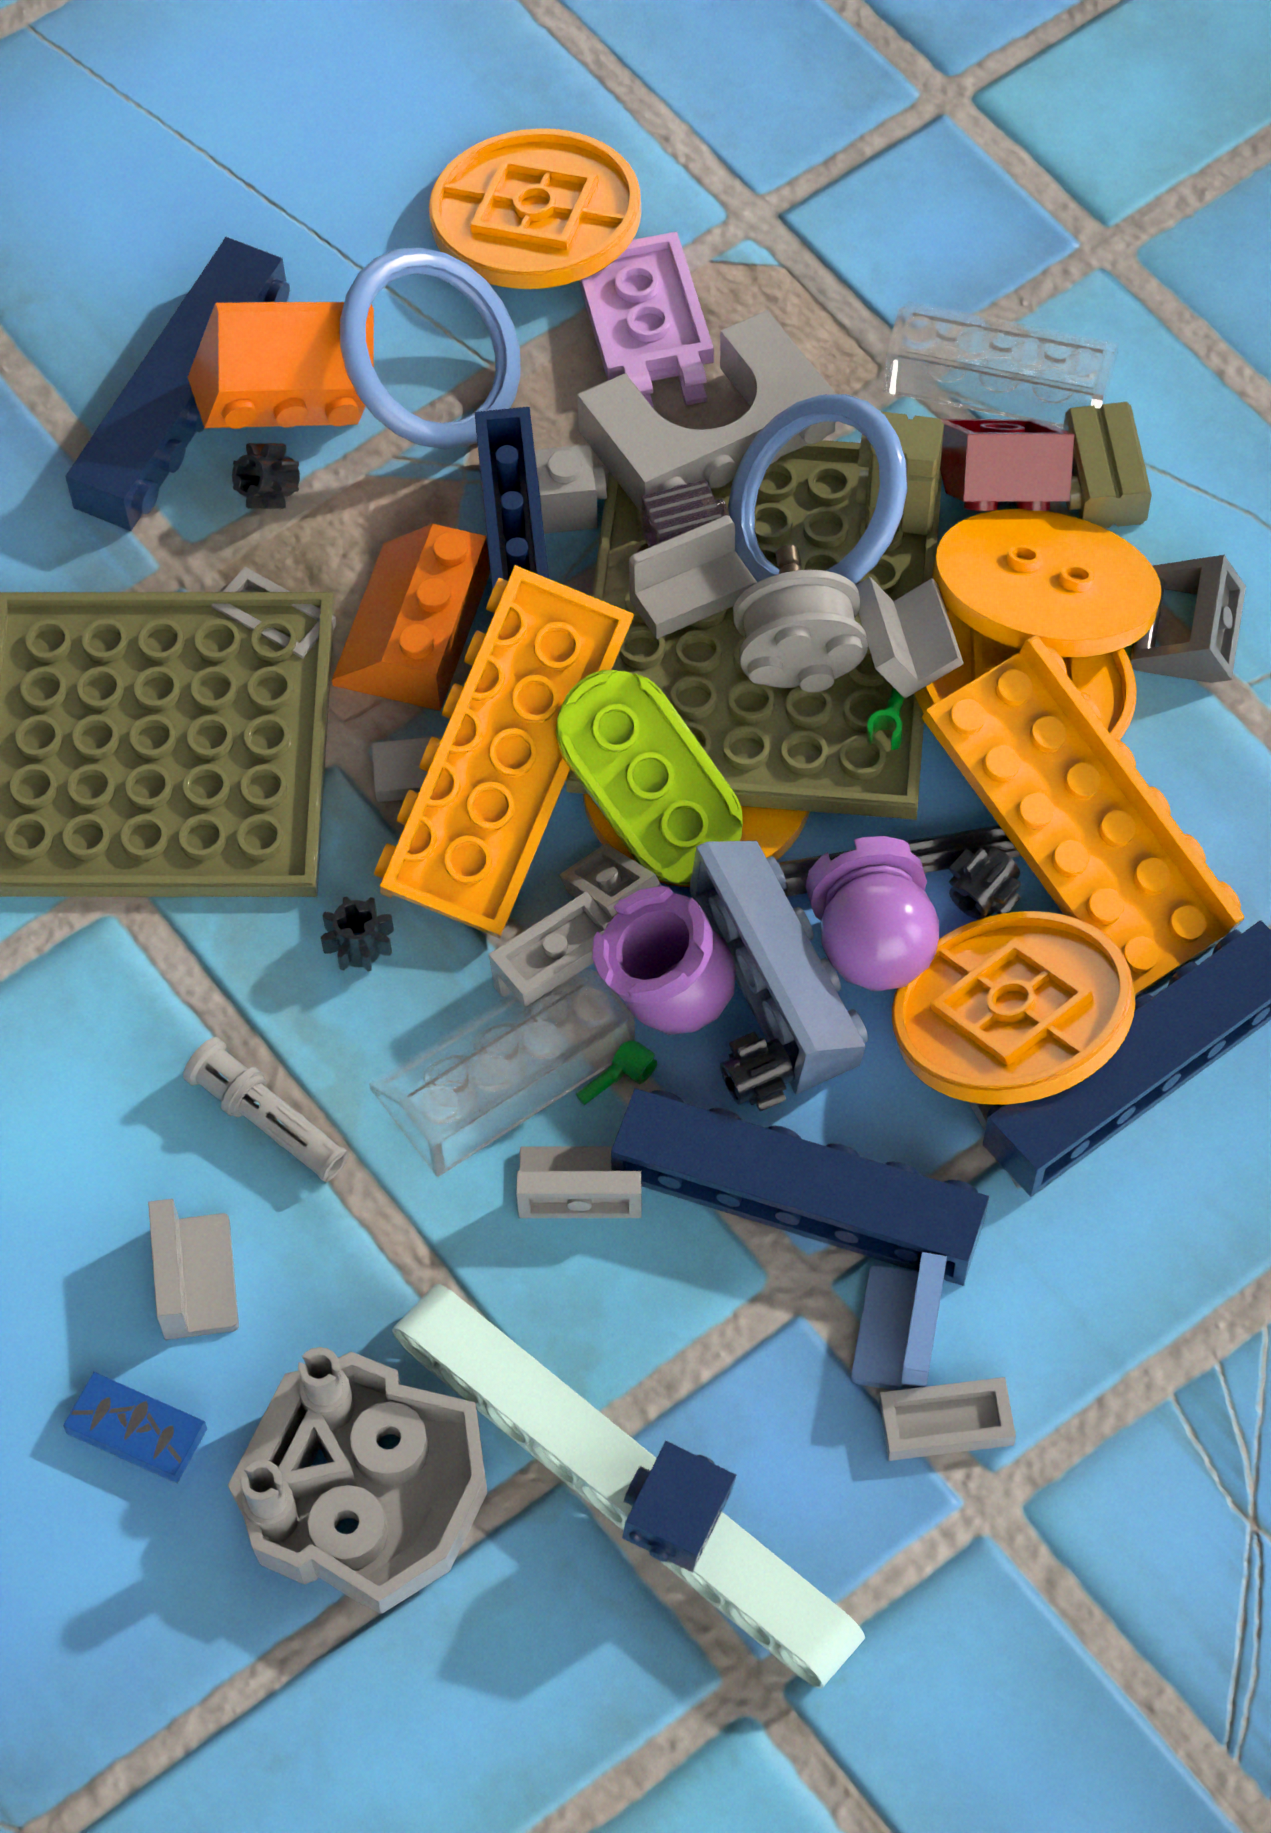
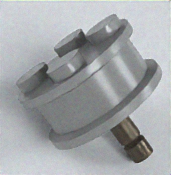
(799, 626)

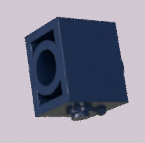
(676, 1505)

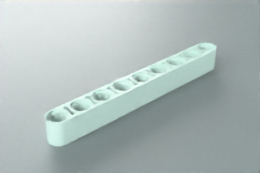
(599, 1464)

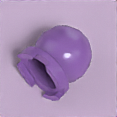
(874, 913)
(665, 961)

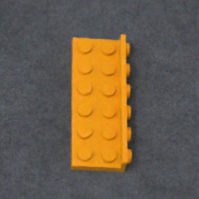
(499, 758)
(1084, 813)

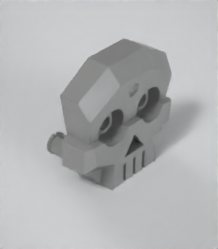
(408, 1499)

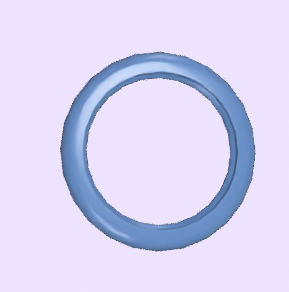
(358, 363)
(776, 434)

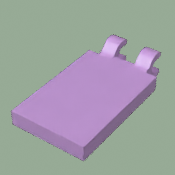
(650, 318)

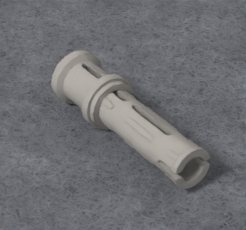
(248, 1087)

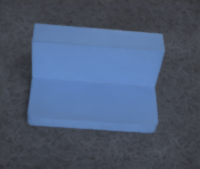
(899, 1325)

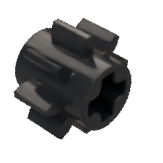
(265, 476)
(984, 882)
(352, 918)
(757, 1071)

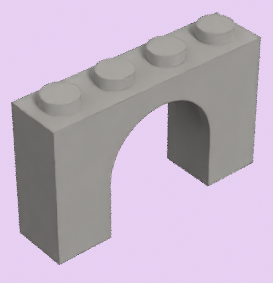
(656, 455)

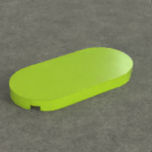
(646, 772)

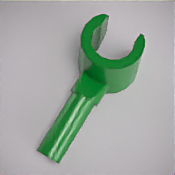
(888, 719)
(630, 1059)

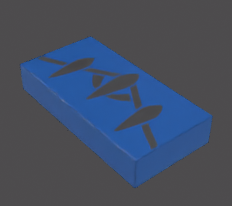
(135, 1427)

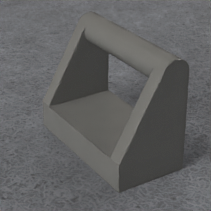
(1215, 622)

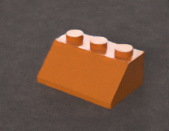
(275, 366)
(415, 616)

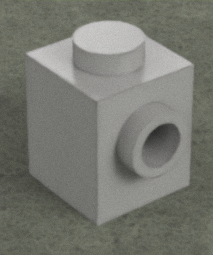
(569, 488)

